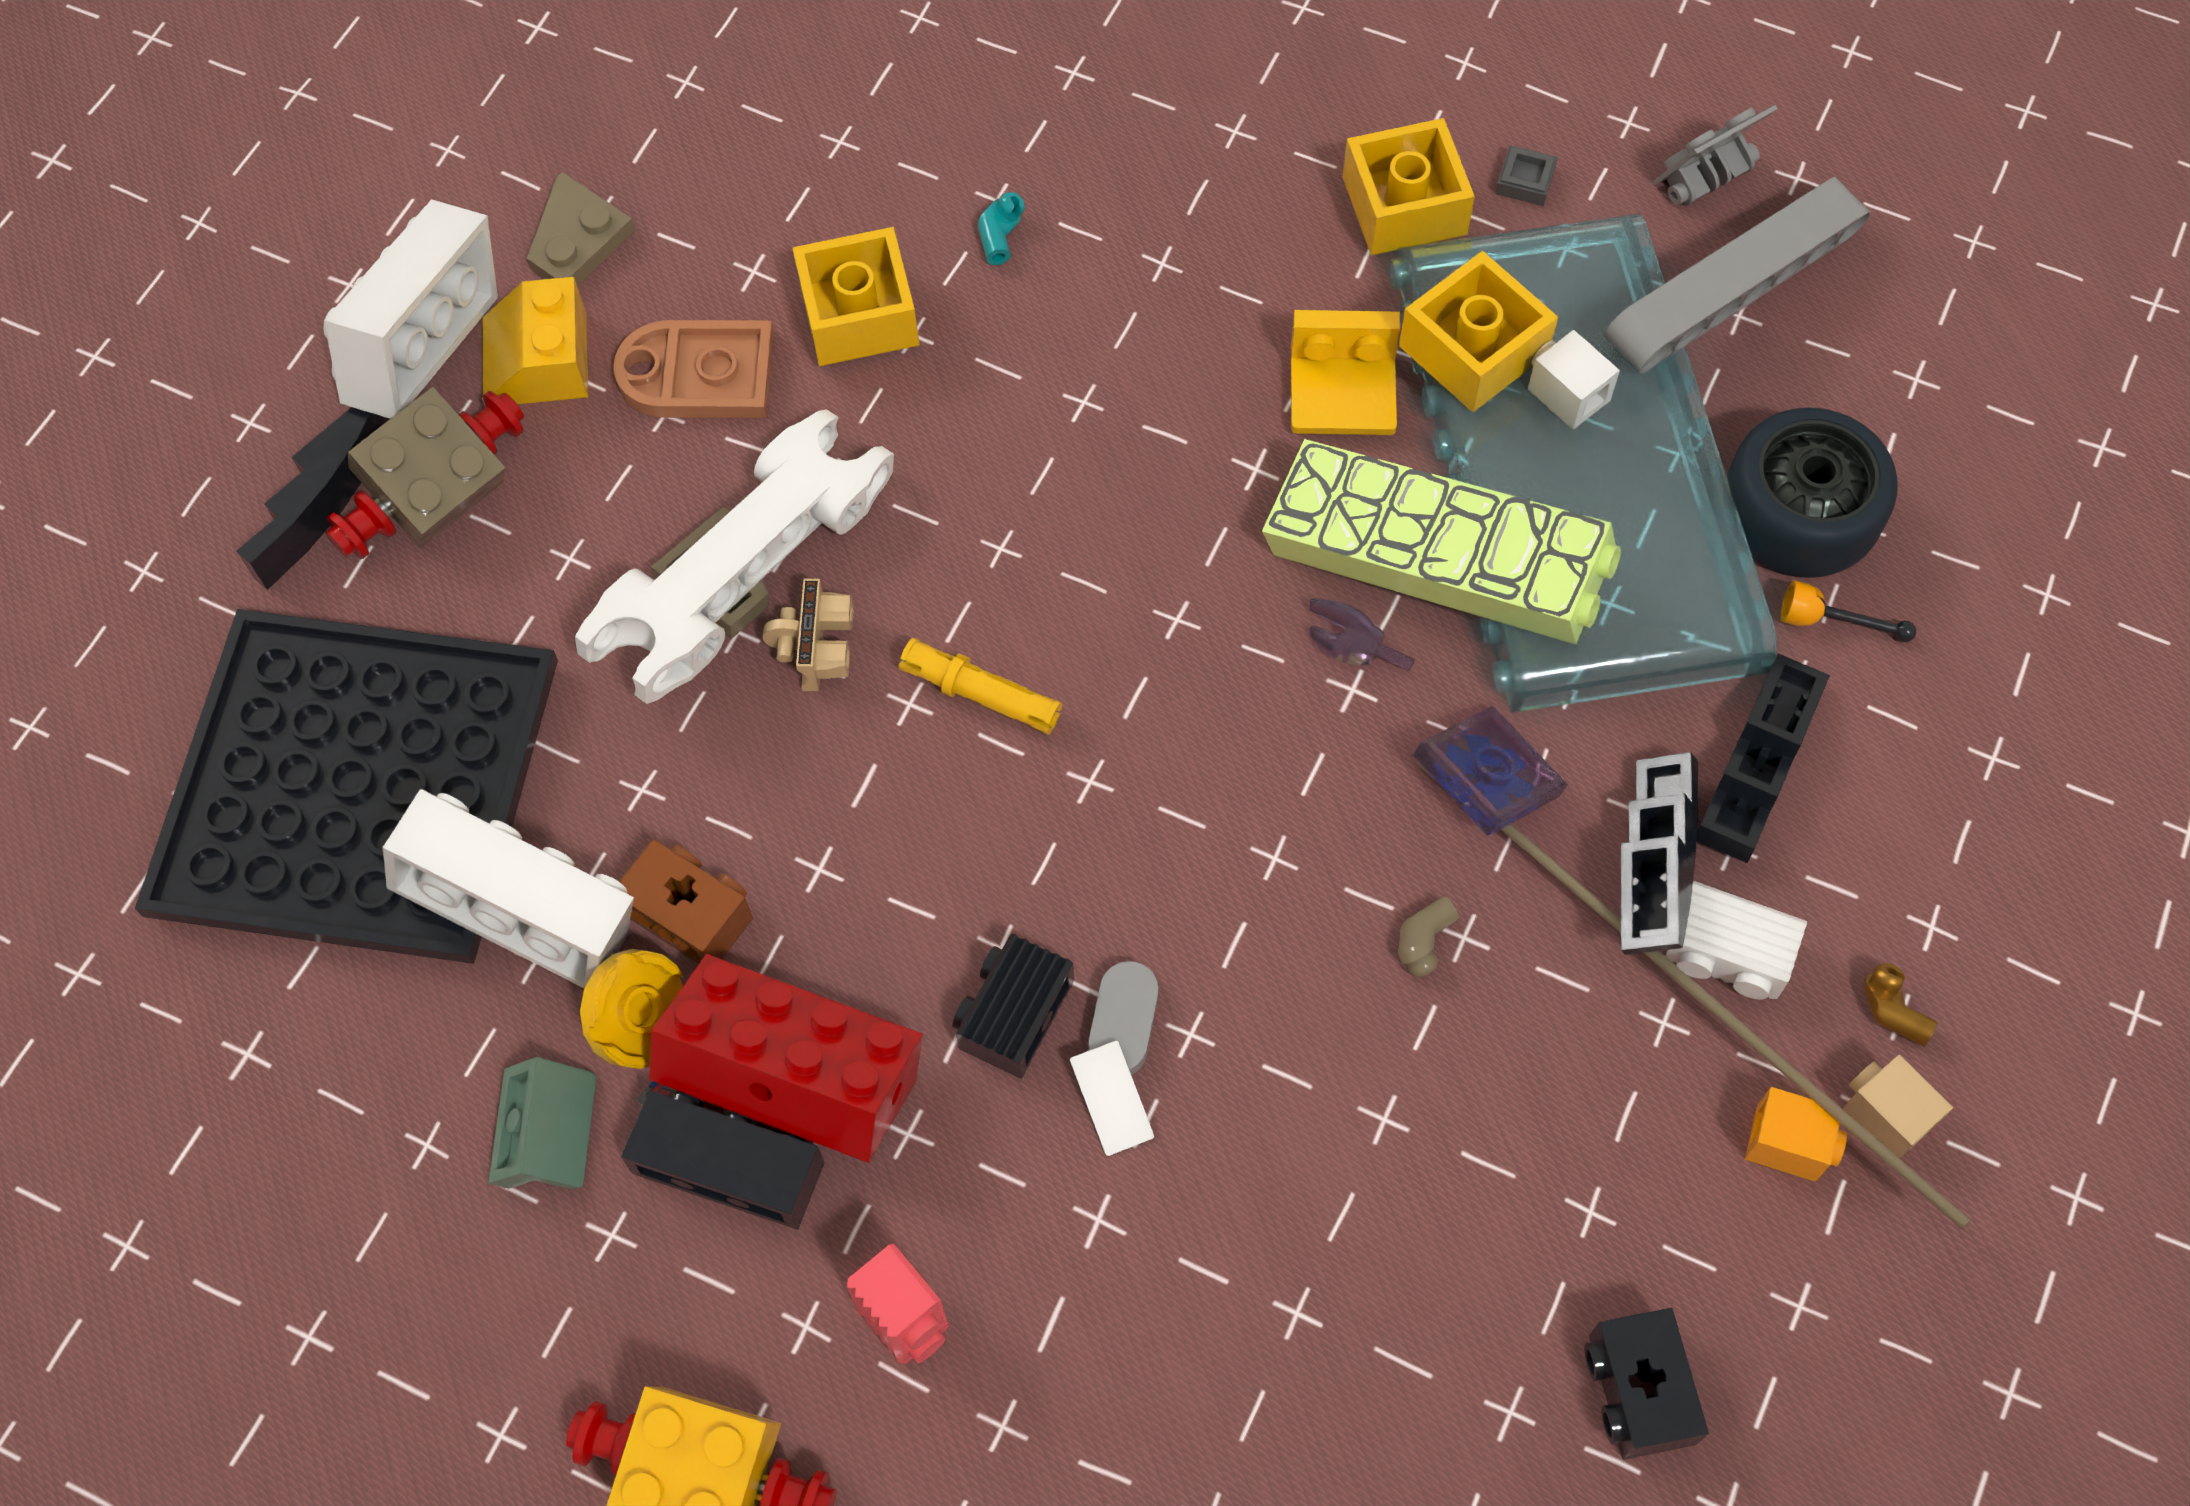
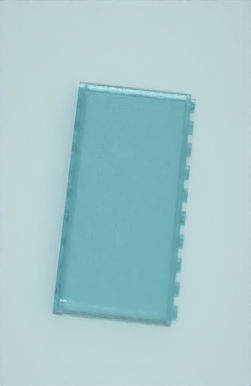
(1647, 462)

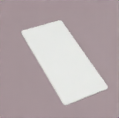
(1112, 1098)

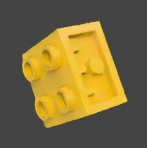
(1344, 372)

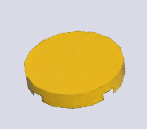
(625, 1003)

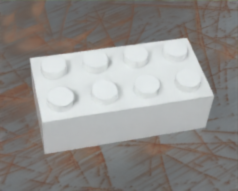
(411, 309)
(506, 887)

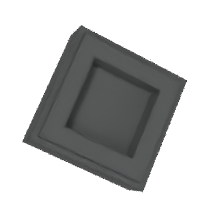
(1526, 175)

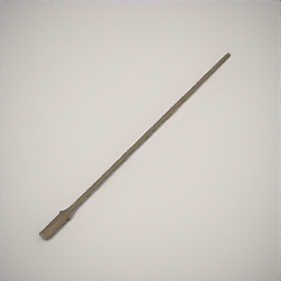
(1744, 1032)

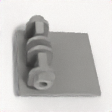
(1712, 159)

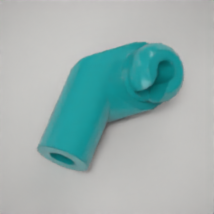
(997, 224)

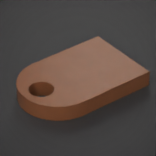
(698, 368)

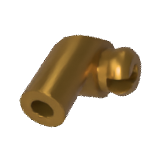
(1889, 1007)

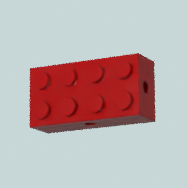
(785, 1057)

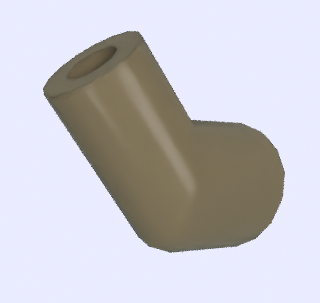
(1419, 933)

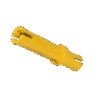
(961, 677)

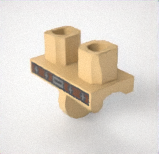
(818, 613)

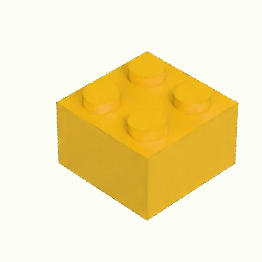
(1407, 186)
(856, 296)
(1476, 330)

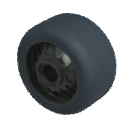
(1812, 491)

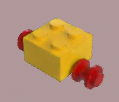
(691, 1455)

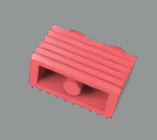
(899, 1306)

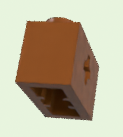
(695, 928)

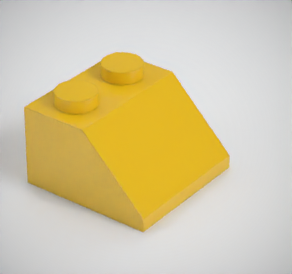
(537, 343)

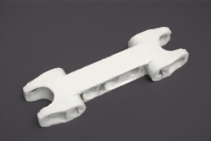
(681, 607)

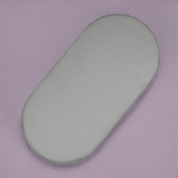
(1126, 1011)

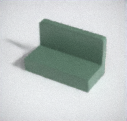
(542, 1125)

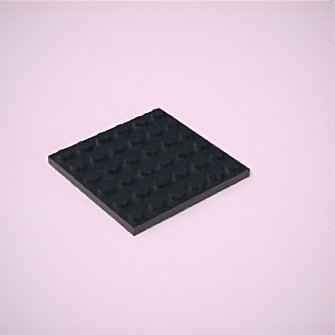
(314, 759)

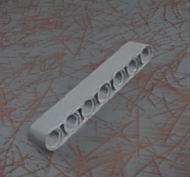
(1736, 275)

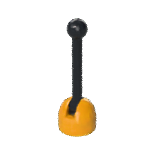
(1806, 606)

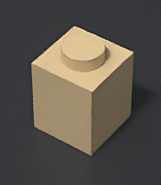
(1895, 1104)

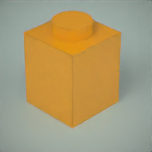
(1794, 1135)

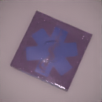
(1490, 770)

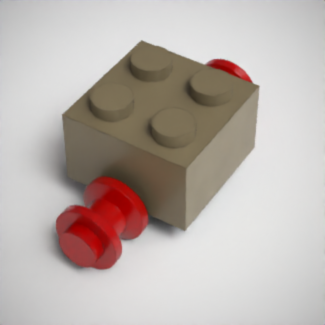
(424, 470)

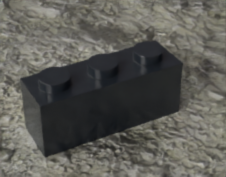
(723, 1158)

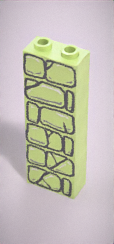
(1443, 540)

